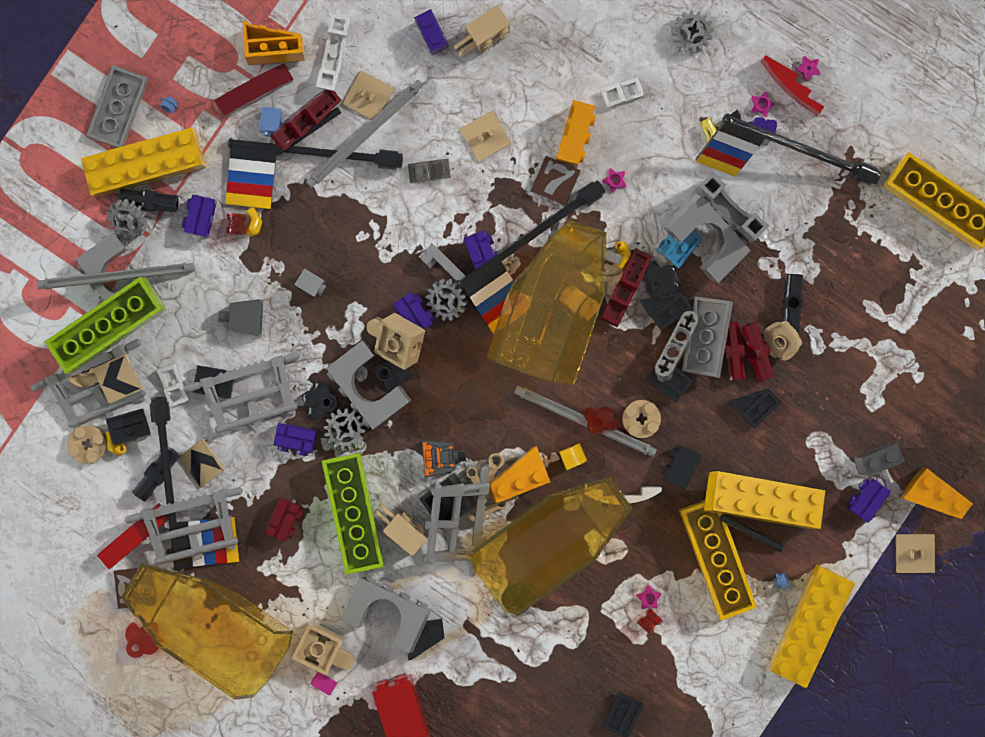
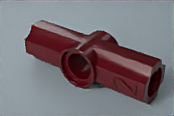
(757, 351)
(734, 353)

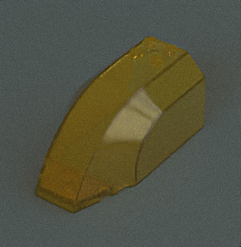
(553, 306)
(548, 543)
(209, 629)

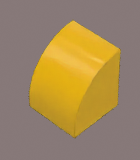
(572, 456)

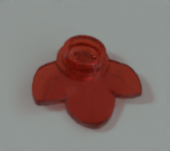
(600, 420)
(139, 637)

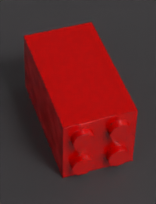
(400, 707)

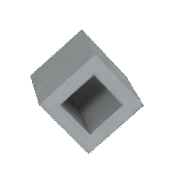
(311, 283)

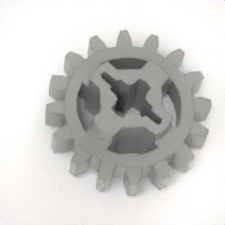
(699, 32)
(127, 219)
(452, 307)
(352, 433)

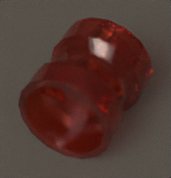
(236, 224)
(649, 621)

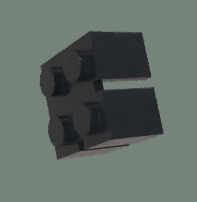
(446, 504)

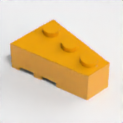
(271, 46)
(576, 133)
(523, 475)
(934, 493)

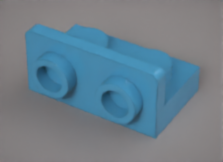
(676, 251)

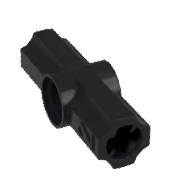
(150, 200)
(793, 289)
(153, 476)

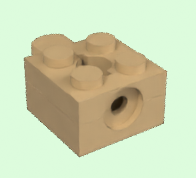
(484, 32)
(397, 339)
(403, 530)
(321, 649)

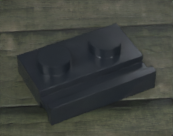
(674, 387)
(223, 389)
(128, 427)
(623, 715)

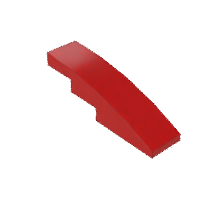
(786, 80)
(128, 541)

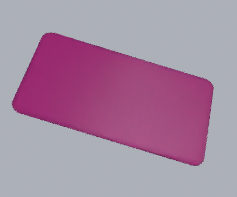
(323, 683)

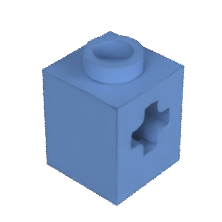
(270, 120)

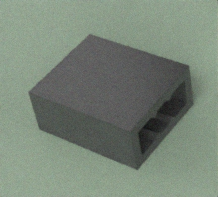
(878, 459)

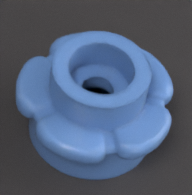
(169, 104)
(781, 581)

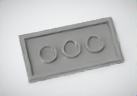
(117, 107)
(707, 345)

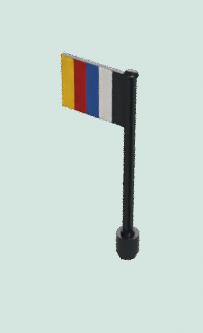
(738, 140)
(254, 163)
(491, 281)
(160, 415)

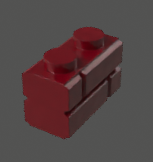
(283, 519)

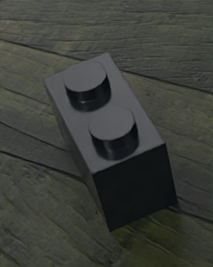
(681, 466)

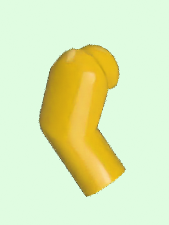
(255, 223)
(623, 249)
(117, 450)

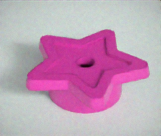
(803, 68)
(762, 99)
(614, 175)
(649, 603)

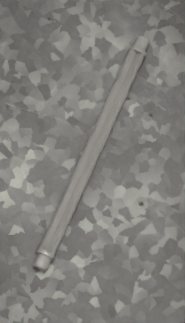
(364, 133)
(115, 276)
(579, 418)

